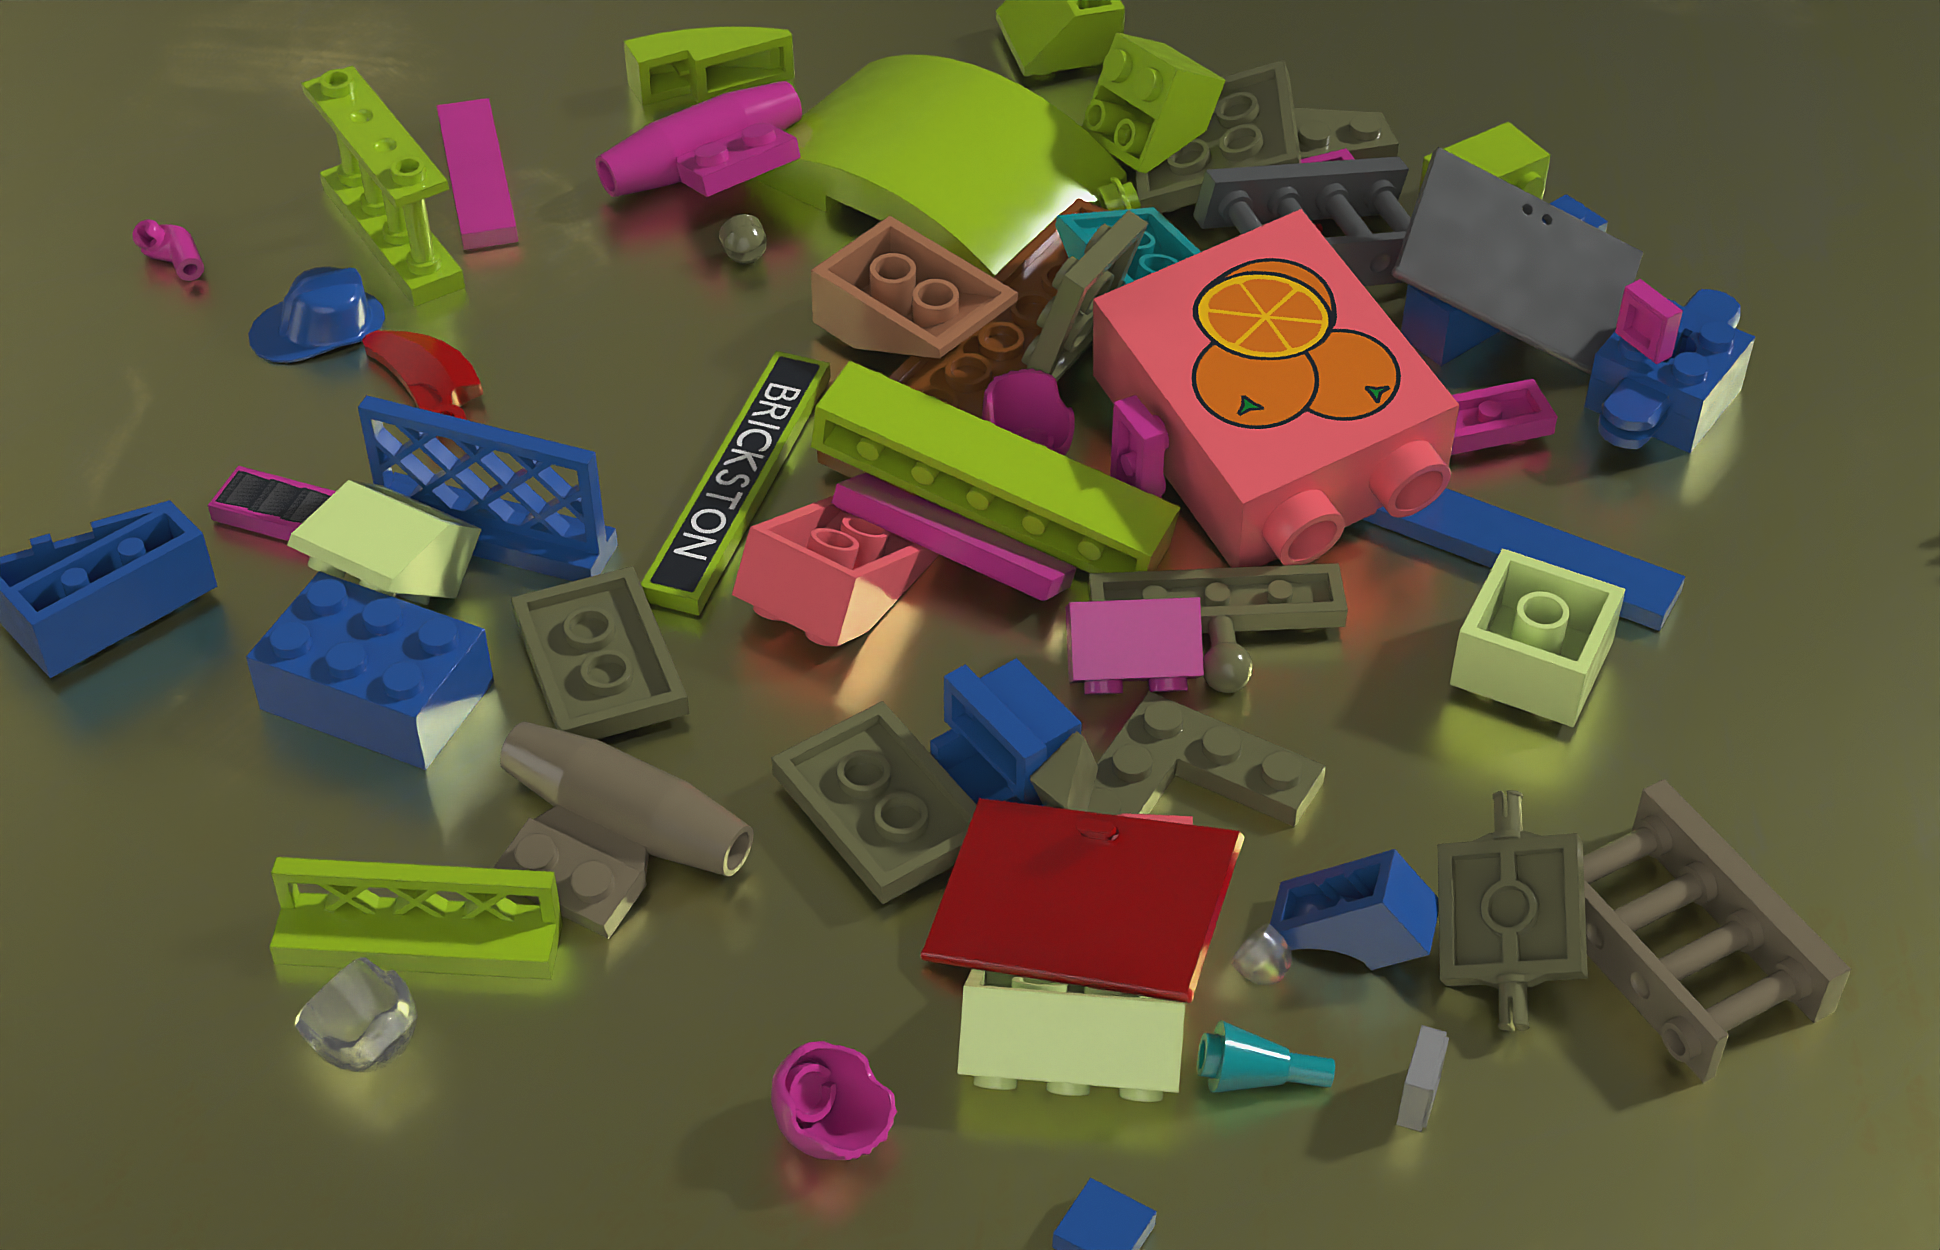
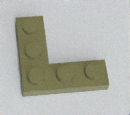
(1174, 740)

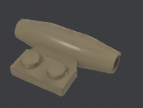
(608, 822)

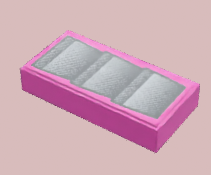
(266, 502)

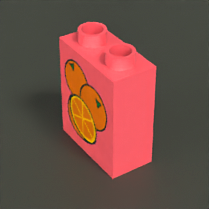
(1277, 392)

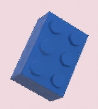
(371, 669)

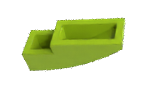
(707, 61)

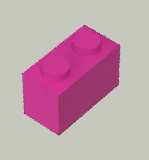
(1134, 642)

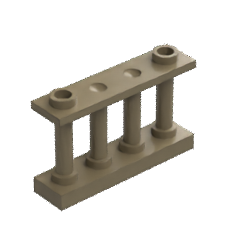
(1738, 899)

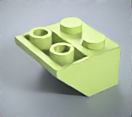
(387, 542)

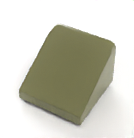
(1067, 776)

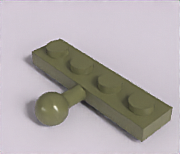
(1237, 602)

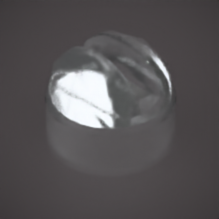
(1263, 956)

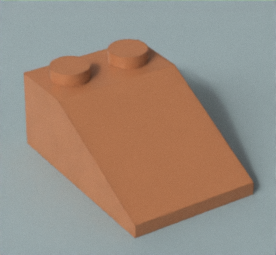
(903, 294)

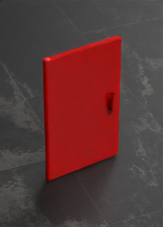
(1068, 905)

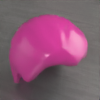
(1030, 407)
(831, 1102)

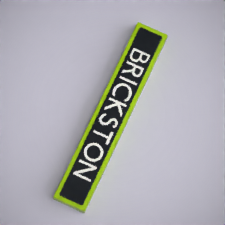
(735, 483)

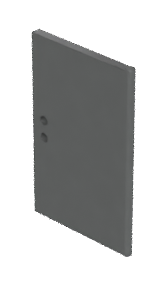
(1505, 266)

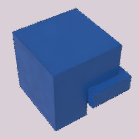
(1000, 731)

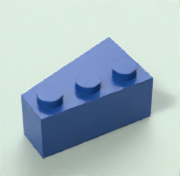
(101, 585)

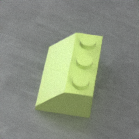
(1068, 1037)

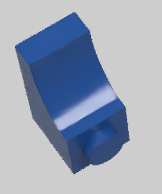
(1360, 909)

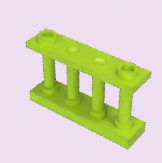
(384, 185)

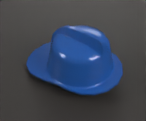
(317, 315)

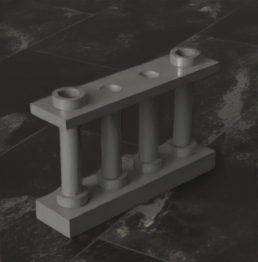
(1323, 191)

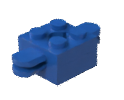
(1681, 394)

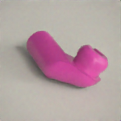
(171, 245)

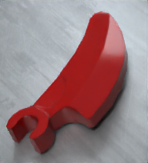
(428, 369)

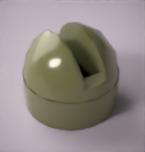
(743, 238)

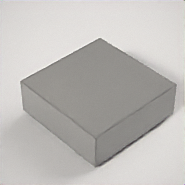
(1422, 1078)

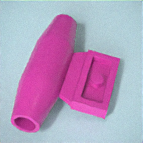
(708, 143)

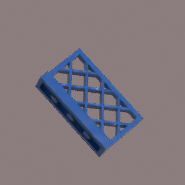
(512, 533)

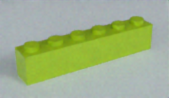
(991, 475)

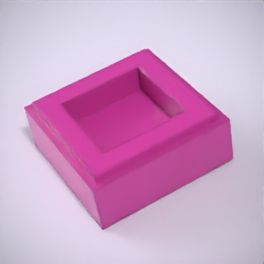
(1648, 321)

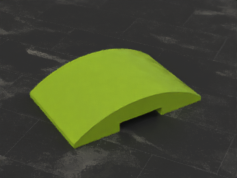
(946, 155)

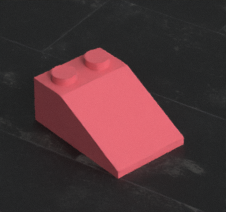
(826, 571)

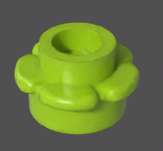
(1118, 196)

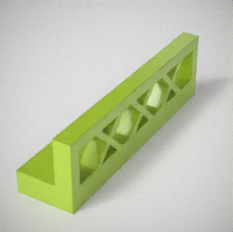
(419, 927)

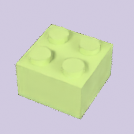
(1537, 637)

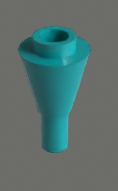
(1243, 1060)

